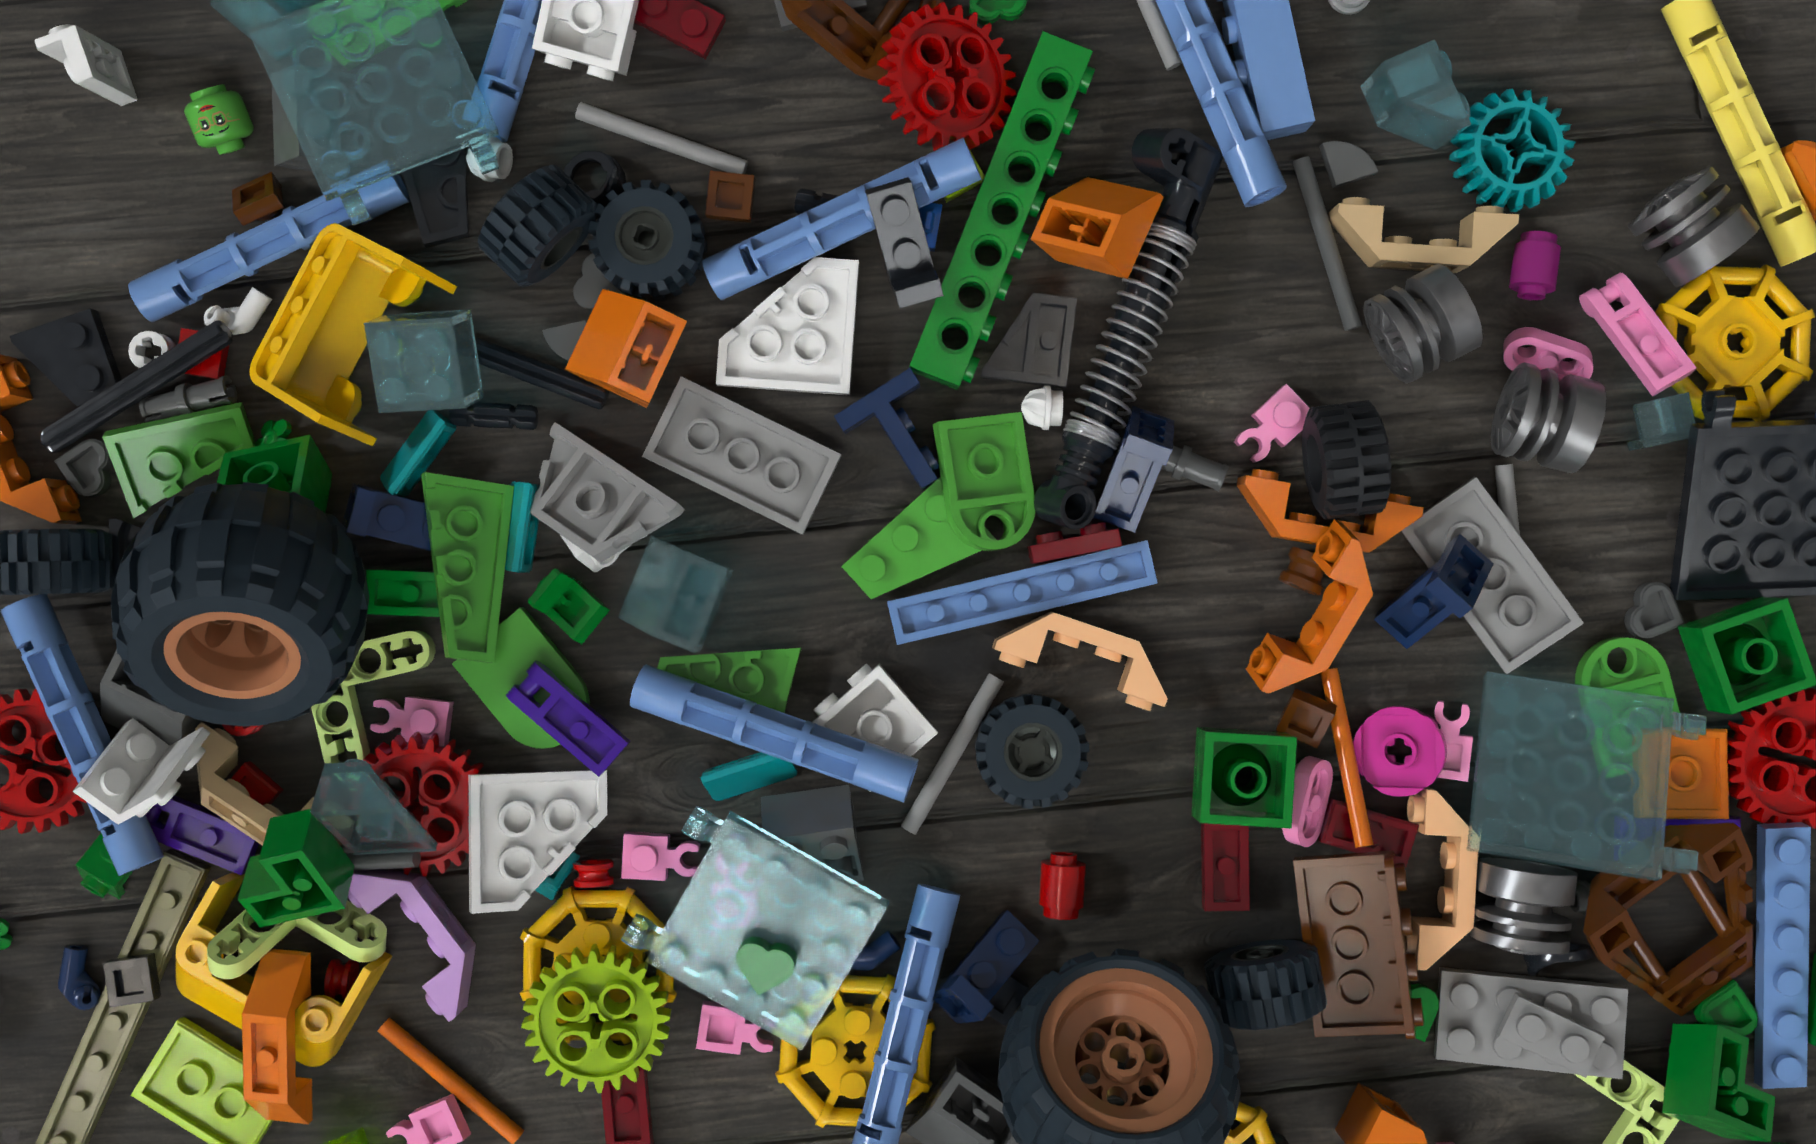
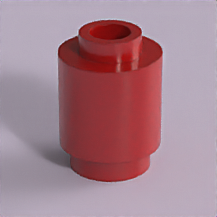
(1062, 886)

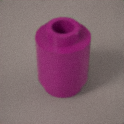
(1535, 265)

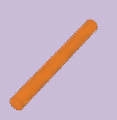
(1347, 760)
(451, 1080)

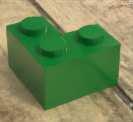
(297, 872)
(1709, 1085)

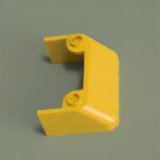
(322, 327)
(319, 1020)

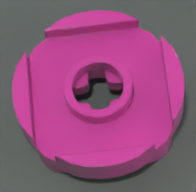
(1418, 732)

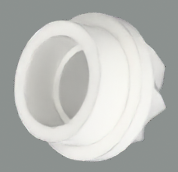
(505, 161)
(1043, 407)

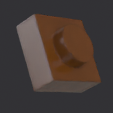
(730, 196)
(257, 199)
(1306, 717)

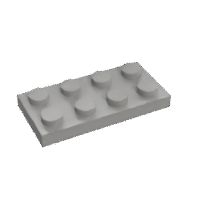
(742, 455)
(1519, 603)
(1476, 1002)

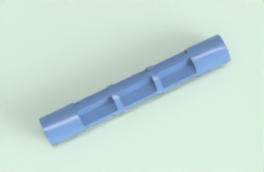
(509, 61)
(1223, 100)
(834, 222)
(186, 281)
(74, 719)
(774, 733)
(907, 1015)

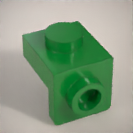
(568, 604)
(99, 872)

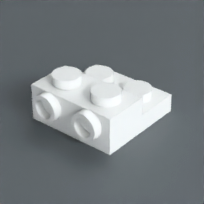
(587, 33)
(876, 713)

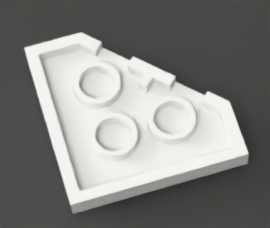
(797, 335)
(525, 830)

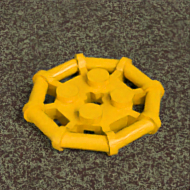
(1761, 331)
(584, 935)
(829, 1058)

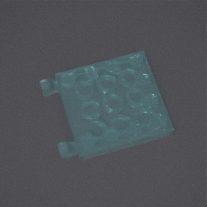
(374, 91)
(1576, 776)
(768, 891)

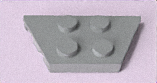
(596, 499)

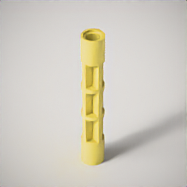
(1743, 128)

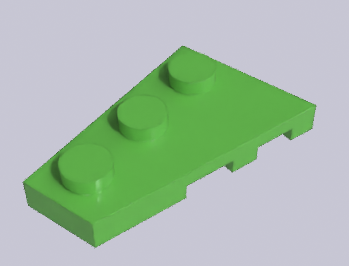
(170, 453)
(909, 546)
(751, 675)

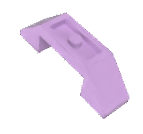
(449, 989)

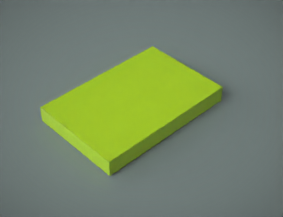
(200, 1087)

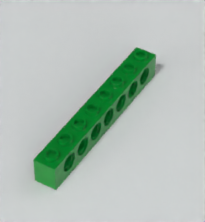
(1052, 61)

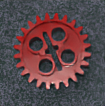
(946, 77)
(1783, 793)
(21, 796)
(445, 803)

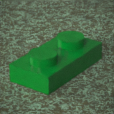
(402, 593)

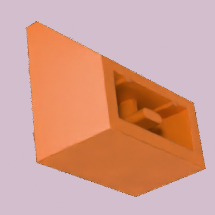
(1097, 225)
(626, 346)
(1377, 1120)

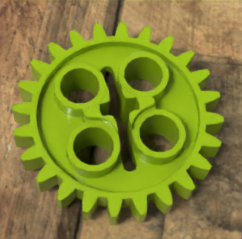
(601, 1057)

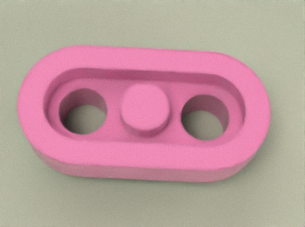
(1547, 352)
(1310, 800)

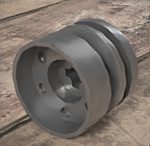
(1693, 226)
(1423, 323)
(1548, 418)
(1522, 912)

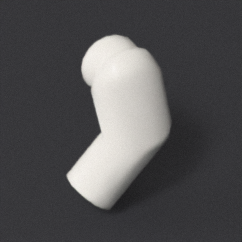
(242, 318)

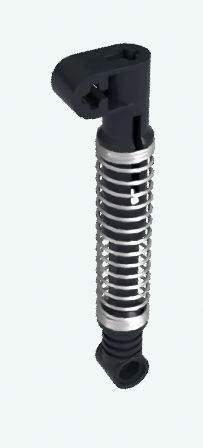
(1171, 238)

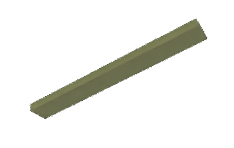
(115, 1028)

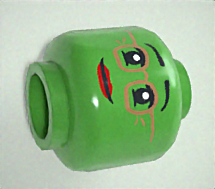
(219, 119)

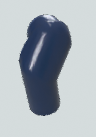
(877, 952)
(75, 981)

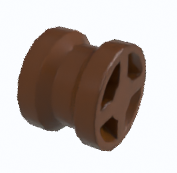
(1303, 572)

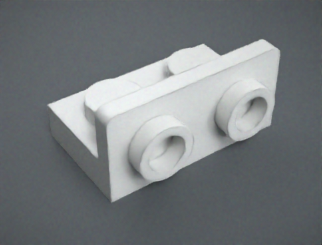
(90, 62)

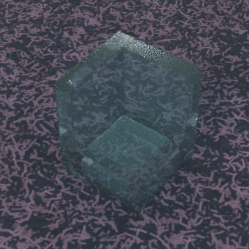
(1662, 421)

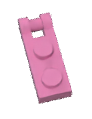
(1638, 334)

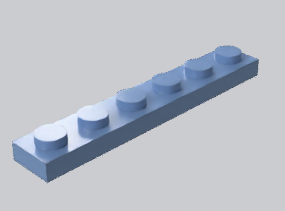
(1022, 592)
(1782, 954)

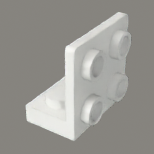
(138, 771)

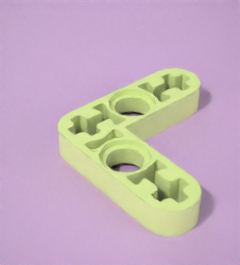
(356, 675)
(258, 944)
(1637, 1104)

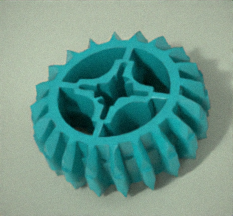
(1546, 153)

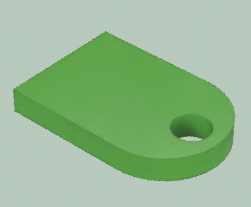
(984, 475)
(517, 647)
(1643, 673)

